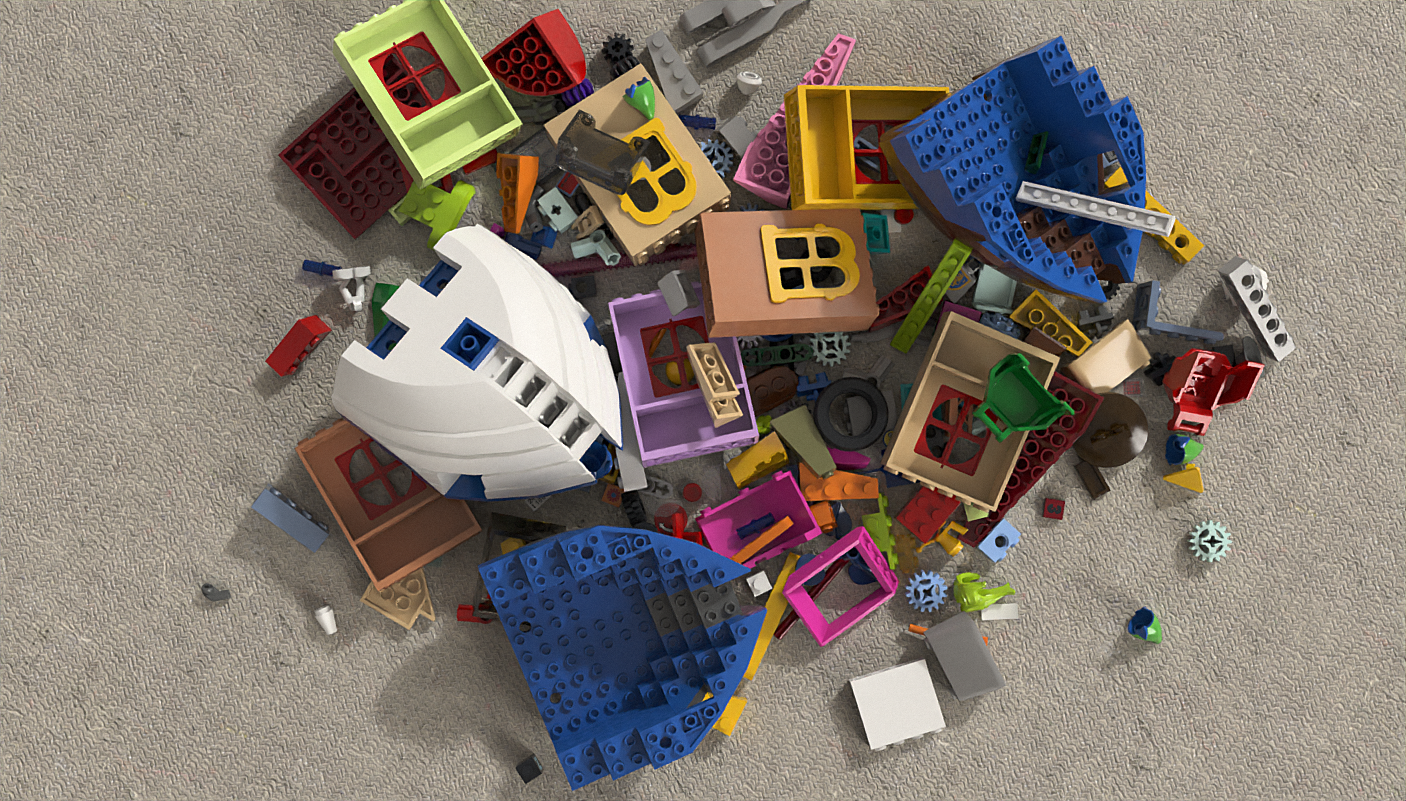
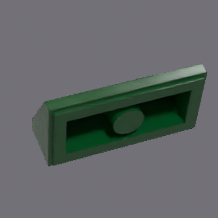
(1036, 152)

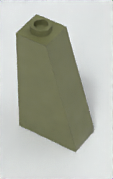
(804, 440)

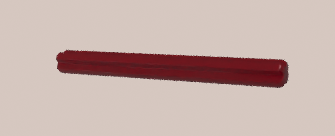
(814, 593)

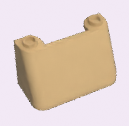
(1109, 359)

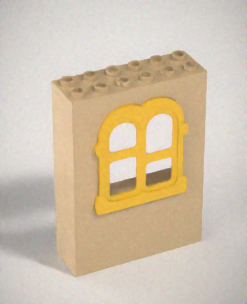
(705, 192)

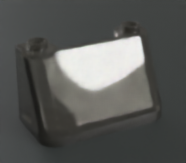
(598, 155)

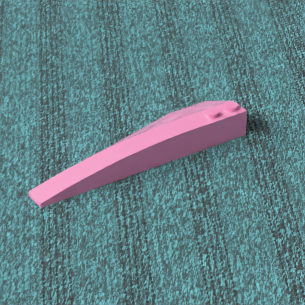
(765, 162)

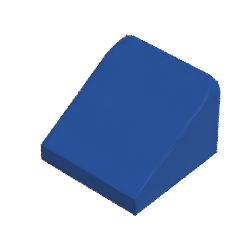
(545, 237)

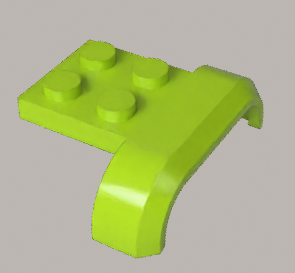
(437, 207)

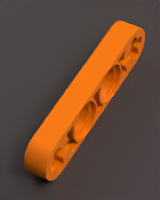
(762, 540)

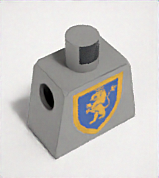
(963, 280)

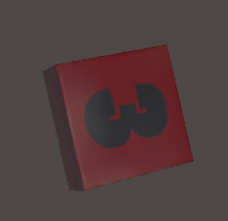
(1053, 509)

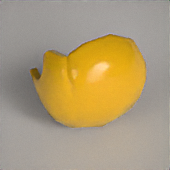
(672, 372)

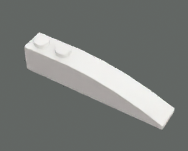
(629, 459)

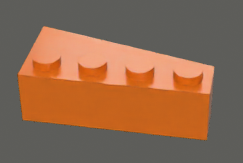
(837, 487)

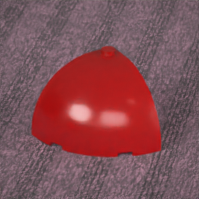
(539, 57)

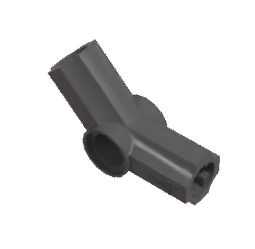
(540, 112)

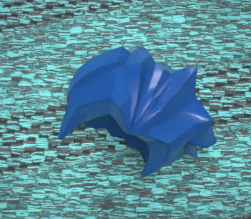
(597, 460)

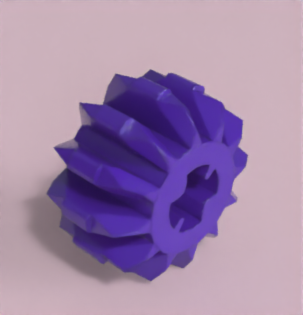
(578, 93)

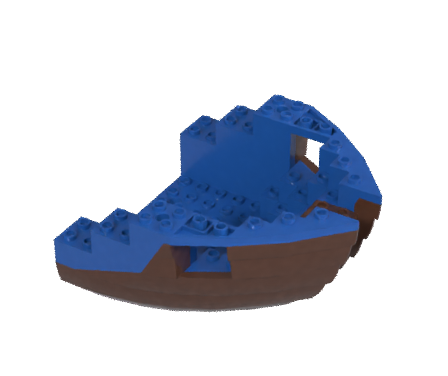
(970, 157)

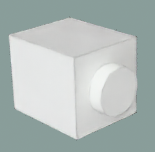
(758, 583)

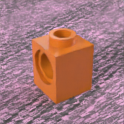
(824, 516)

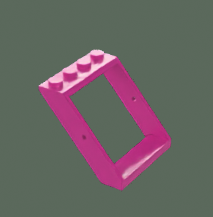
(806, 608)

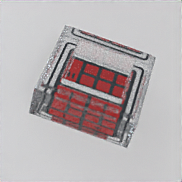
(1134, 387)

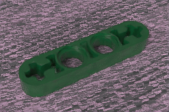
(776, 355)

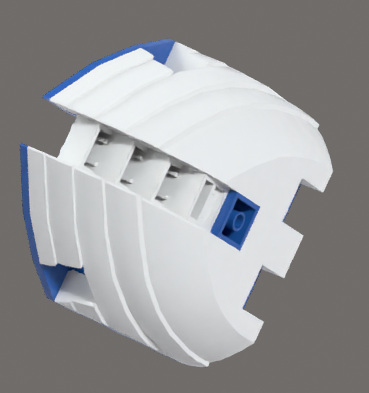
(488, 379)

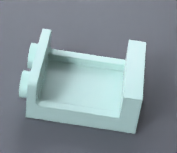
(993, 291)

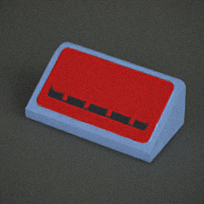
(567, 184)

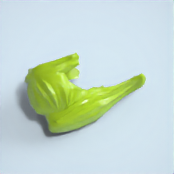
(973, 596)

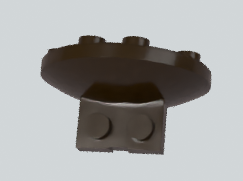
(1114, 433)

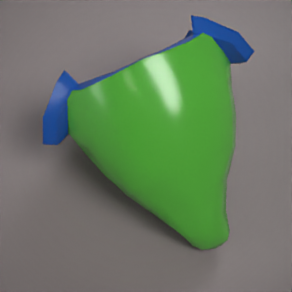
(642, 97)
(1181, 449)
(1145, 626)

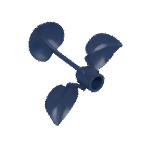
(859, 570)

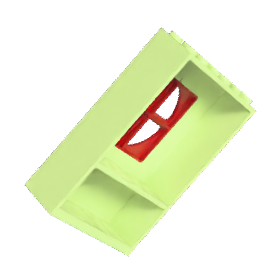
(448, 131)

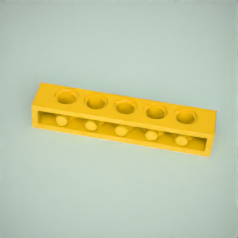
(1190, 243)

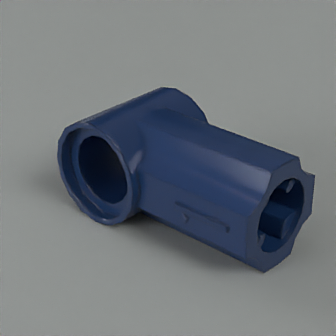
(527, 247)

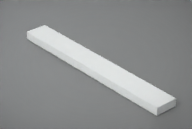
(1096, 208)

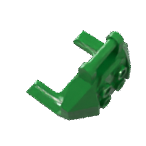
(1018, 399)

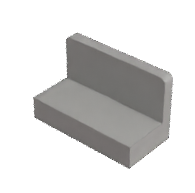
(678, 292)

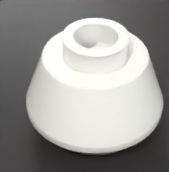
(748, 82)

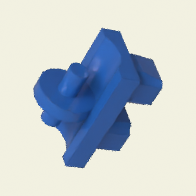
(812, 390)

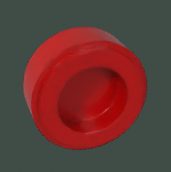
(903, 216)
(692, 492)

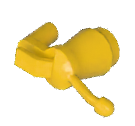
(948, 542)

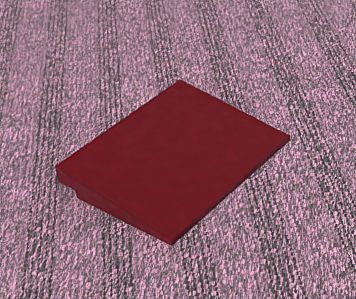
(349, 158)

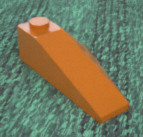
(517, 180)

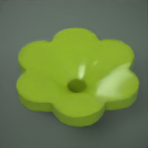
(763, 424)

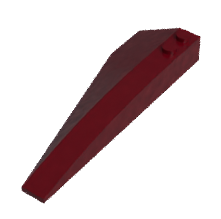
(1040, 451)

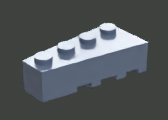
(291, 518)

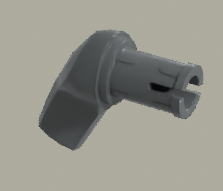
(533, 214)

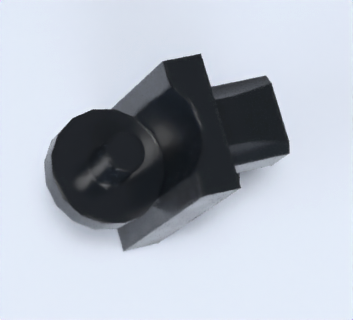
(1160, 365)

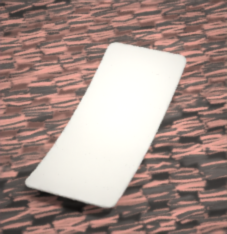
(1000, 611)

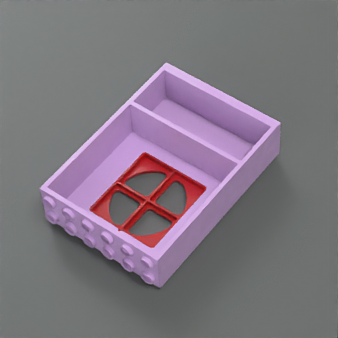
(669, 420)

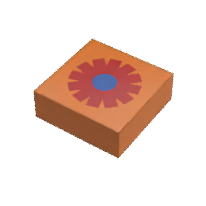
(613, 495)

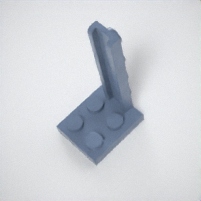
(1147, 309)

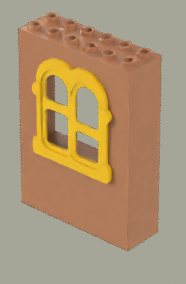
(744, 280)

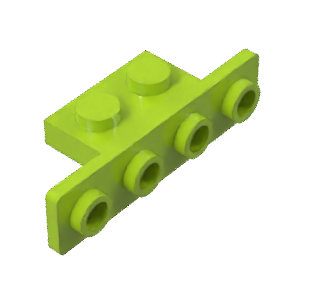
(879, 530)

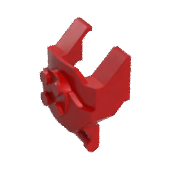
(1204, 382)

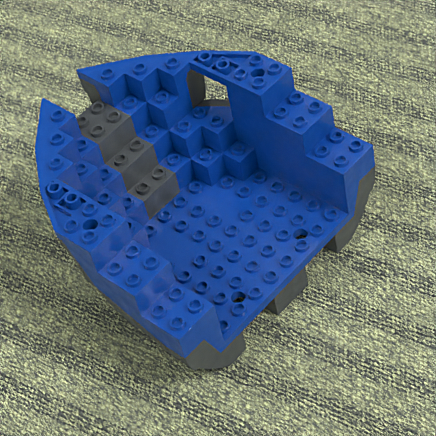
(628, 638)

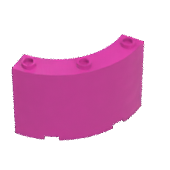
(778, 496)

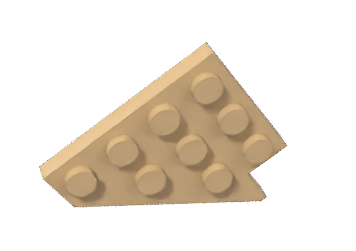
(402, 600)

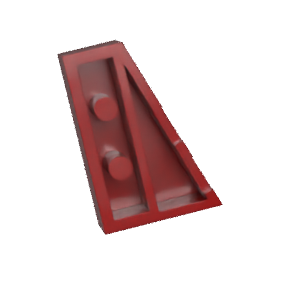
(297, 345)

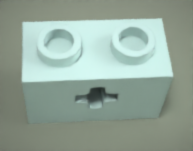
(553, 200)

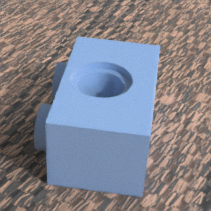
(988, 546)

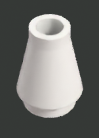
(326, 619)

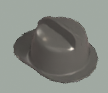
(1249, 353)

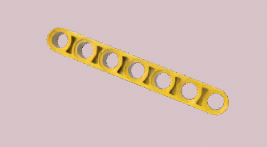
(775, 605)

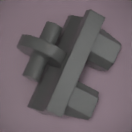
(1095, 324)

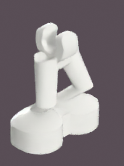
(346, 275)

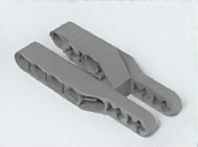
(736, 13)

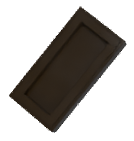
(1092, 479)

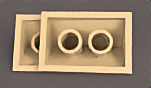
(714, 382)

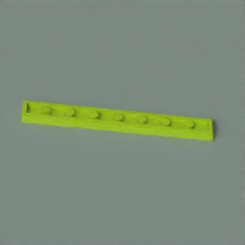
(931, 295)

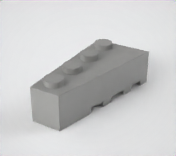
(673, 76)
(736, 135)

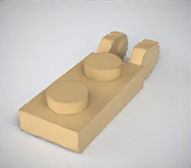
(587, 222)

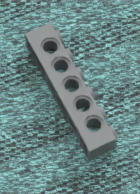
(1257, 308)

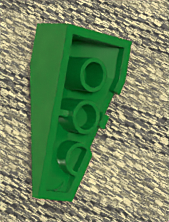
(381, 295)

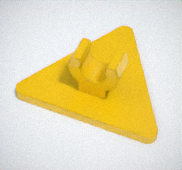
(1187, 478)

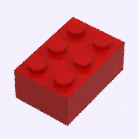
(926, 512)

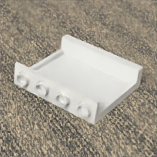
(897, 703)

